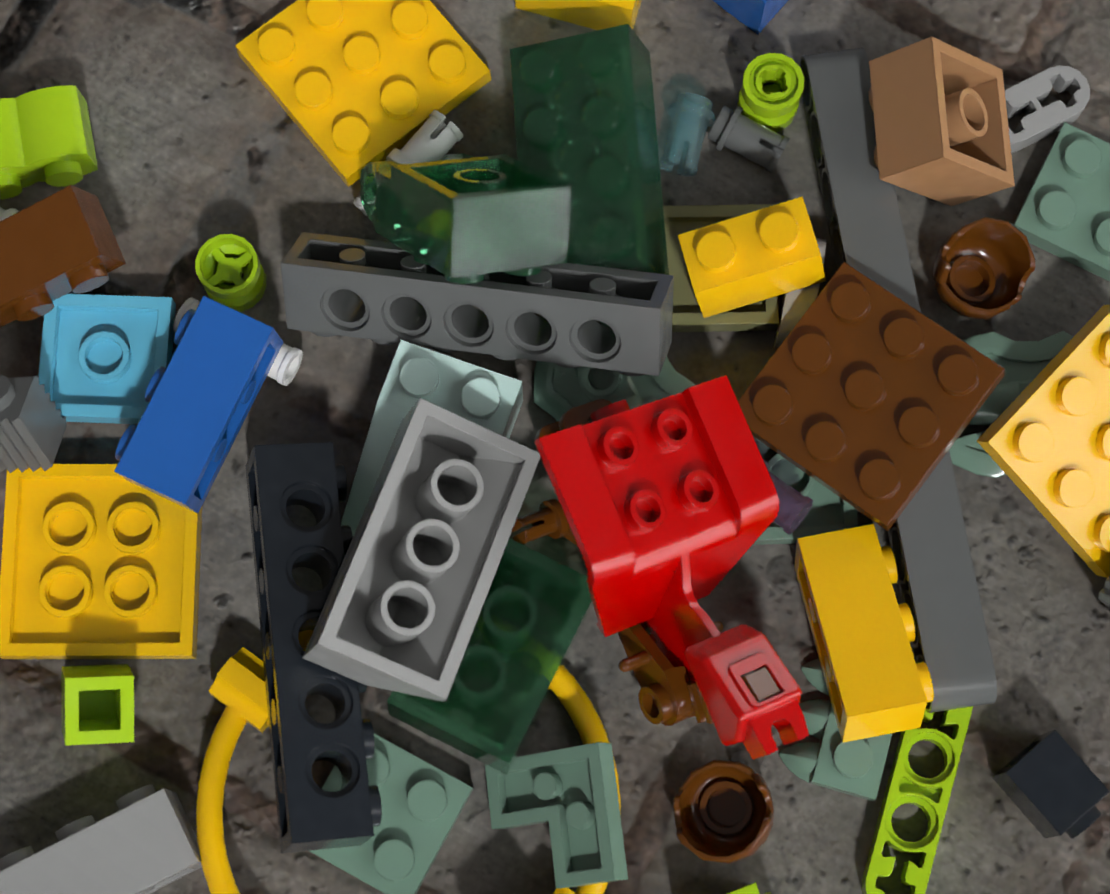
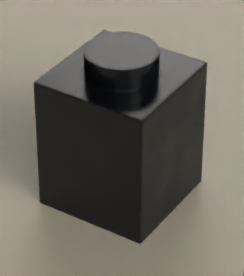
(1052, 787)

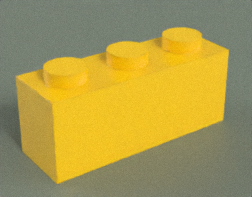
(862, 633)

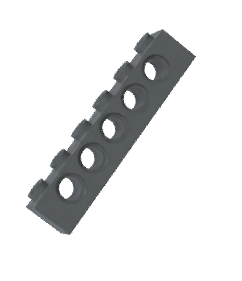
(327, 270)

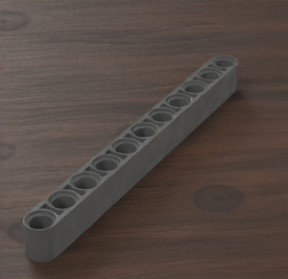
(869, 235)

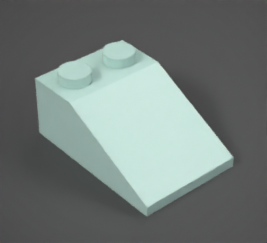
(445, 381)

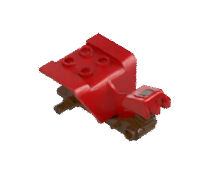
(661, 516)

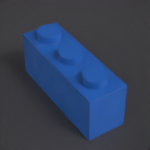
(198, 403)

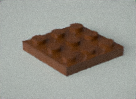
(867, 395)

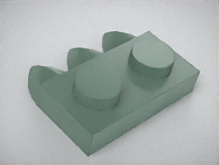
(839, 766)

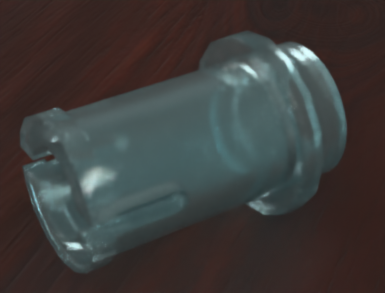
(686, 133)

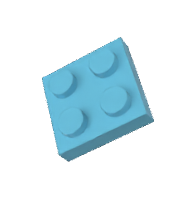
(104, 353)

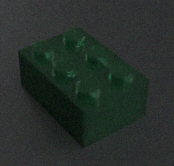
(509, 660)

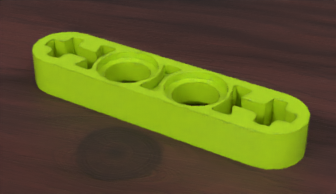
(926, 793)

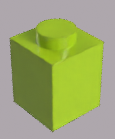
(97, 704)

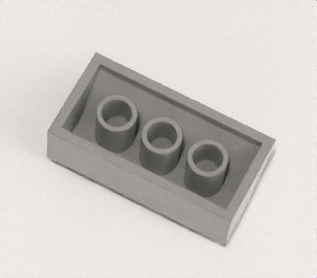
(423, 555)

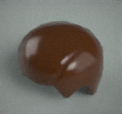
(983, 268)
(723, 811)

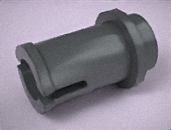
(747, 138)

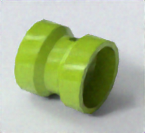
(767, 103)
(225, 260)

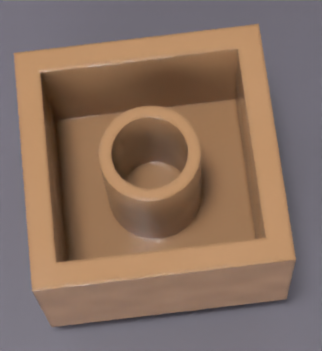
(940, 122)

